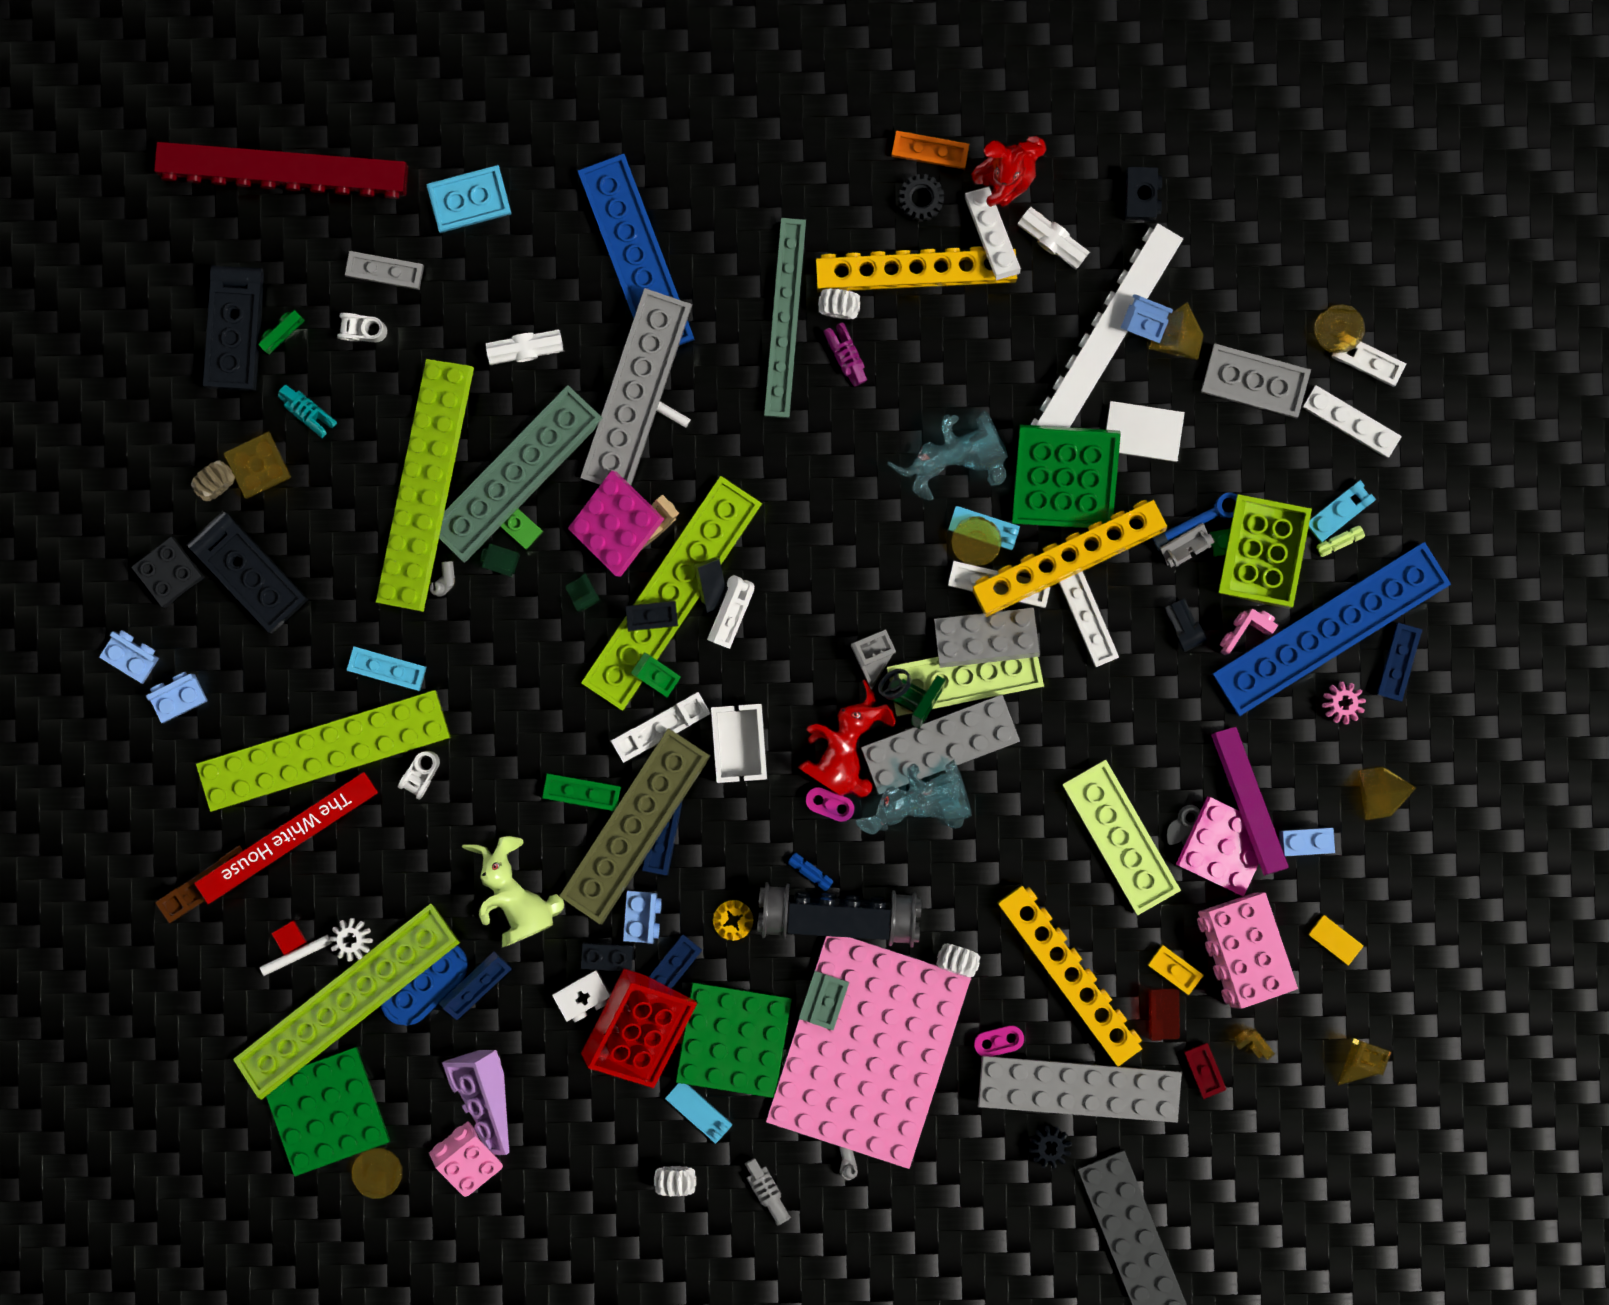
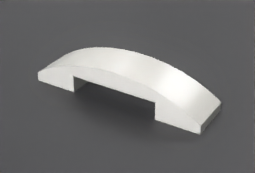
(650, 733)

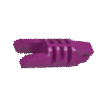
(846, 354)

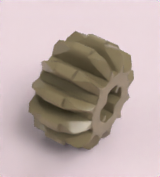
(212, 480)

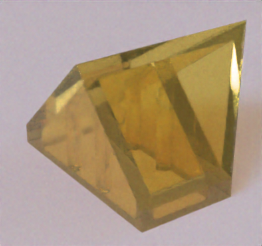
(1181, 335)
(1382, 792)
(1364, 1061)

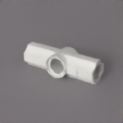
(1053, 238)
(524, 347)

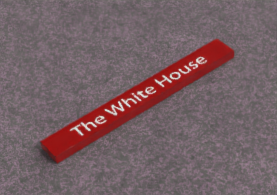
(286, 838)

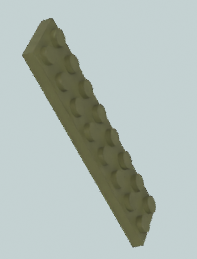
(634, 826)

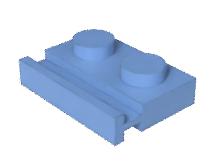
(1146, 318)

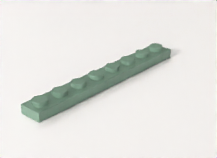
(785, 318)

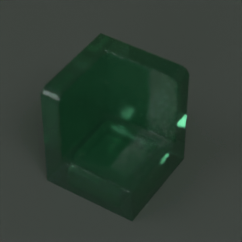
(582, 593)

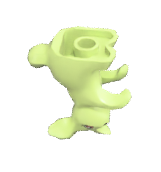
(524, 909)

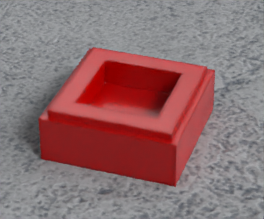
(289, 937)

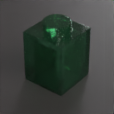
(499, 560)

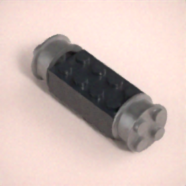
(839, 916)

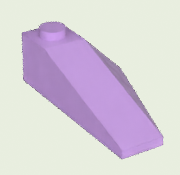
(482, 1087)

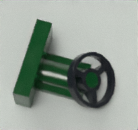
(912, 696)

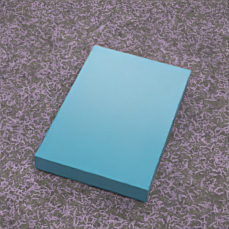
(469, 199)

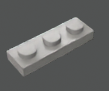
(384, 270)

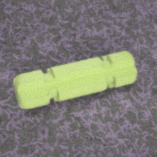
(1340, 541)

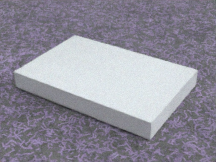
(1146, 430)

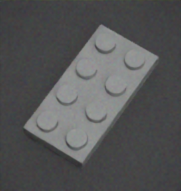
(1255, 381)
(986, 639)

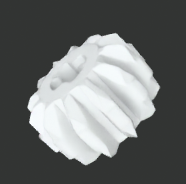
(839, 303)
(345, 932)
(958, 960)
(675, 1181)

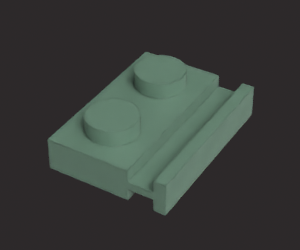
(824, 1000)

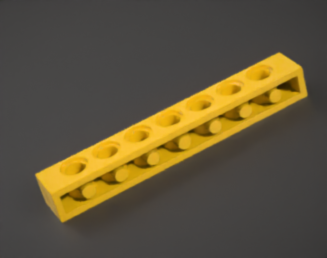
(904, 277)
(1152, 526)
(1118, 1051)

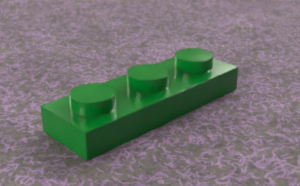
(581, 792)

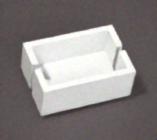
(739, 743)

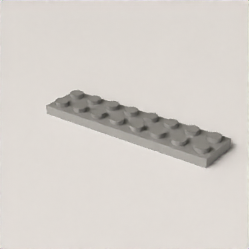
(637, 387)
(1079, 1089)

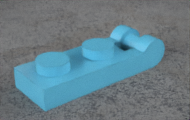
(1339, 512)

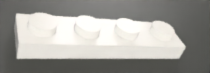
(992, 234)
(1351, 421)
(964, 577)
(1089, 619)

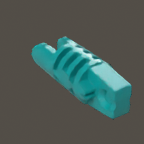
(305, 410)

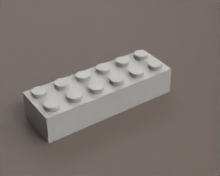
(955, 736)

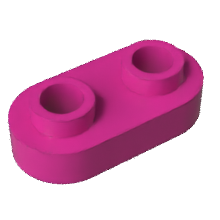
(829, 805)
(998, 1040)

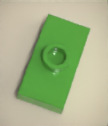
(522, 529)

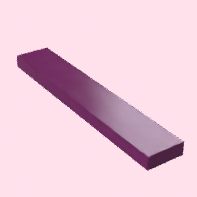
(1250, 801)

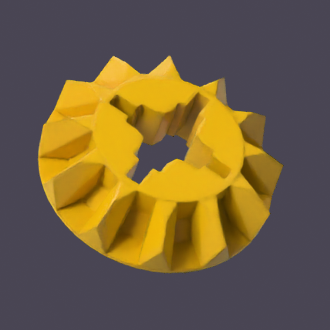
(736, 908)

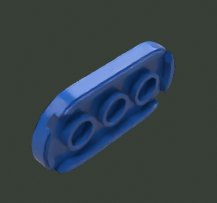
(427, 989)

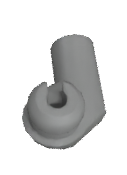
(445, 582)
(848, 1165)

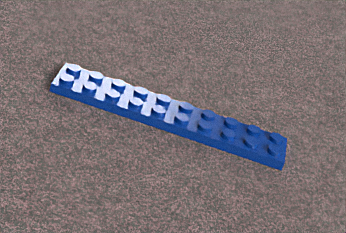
(1331, 629)

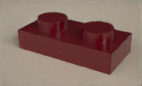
(1205, 1070)

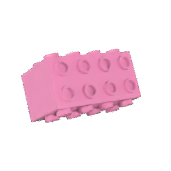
(1247, 950)

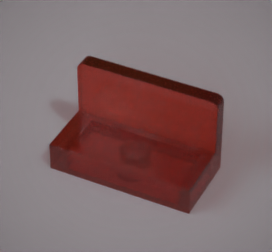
(1164, 1014)

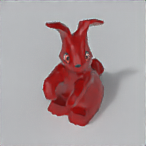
(1008, 169)
(840, 762)

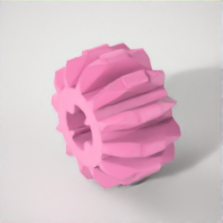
(1338, 696)

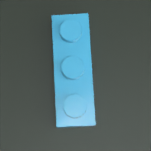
(386, 668)

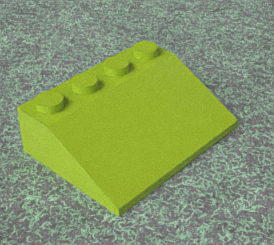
(1265, 551)

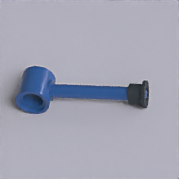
(1163, 538)

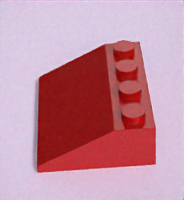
(637, 1029)

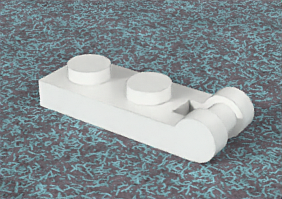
(1373, 363)
(731, 611)

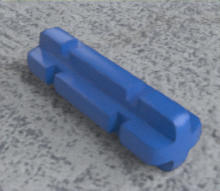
(810, 871)

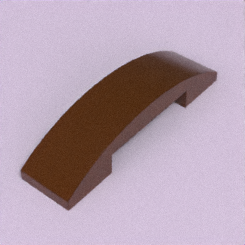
(188, 896)

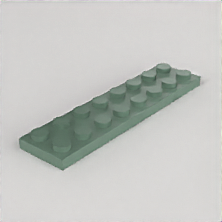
(517, 473)

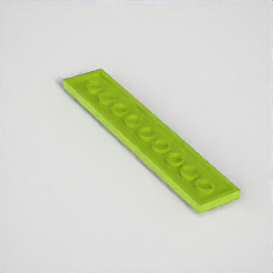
(425, 485)
(708, 535)
(323, 750)
(346, 1001)

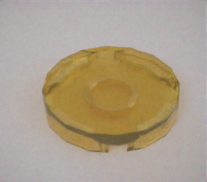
(1339, 328)
(976, 541)
(377, 1173)

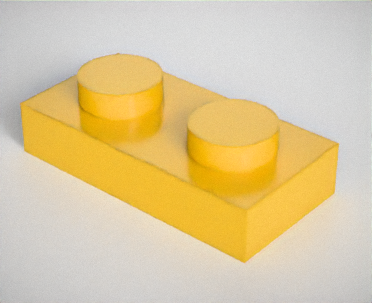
(1175, 969)

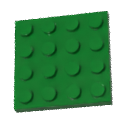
(1065, 476)
(734, 1040)
(327, 1112)

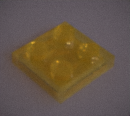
(257, 465)

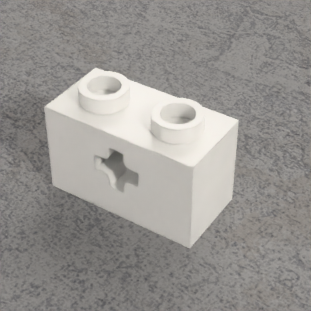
(567, 997)

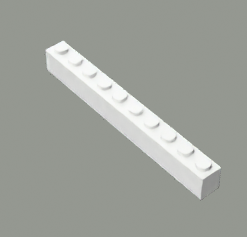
(1107, 334)

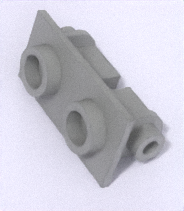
(1180, 548)

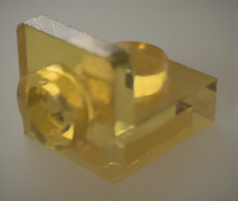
(1259, 1046)

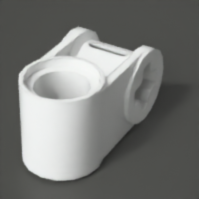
(356, 328)
(419, 775)

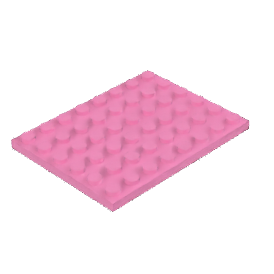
(881, 1063)

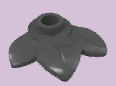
(1180, 828)

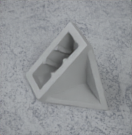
(873, 655)

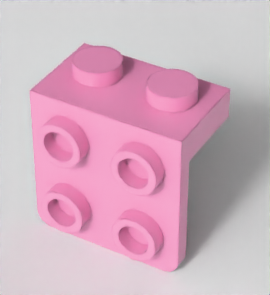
(1260, 620)
(465, 1160)

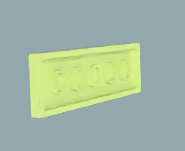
(972, 681)
(1121, 837)

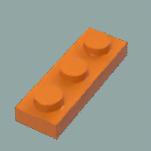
(930, 150)

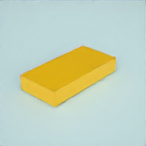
(1335, 940)

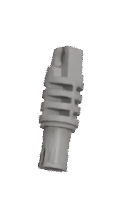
(766, 1191)

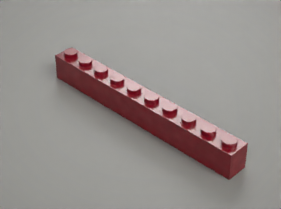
(281, 169)

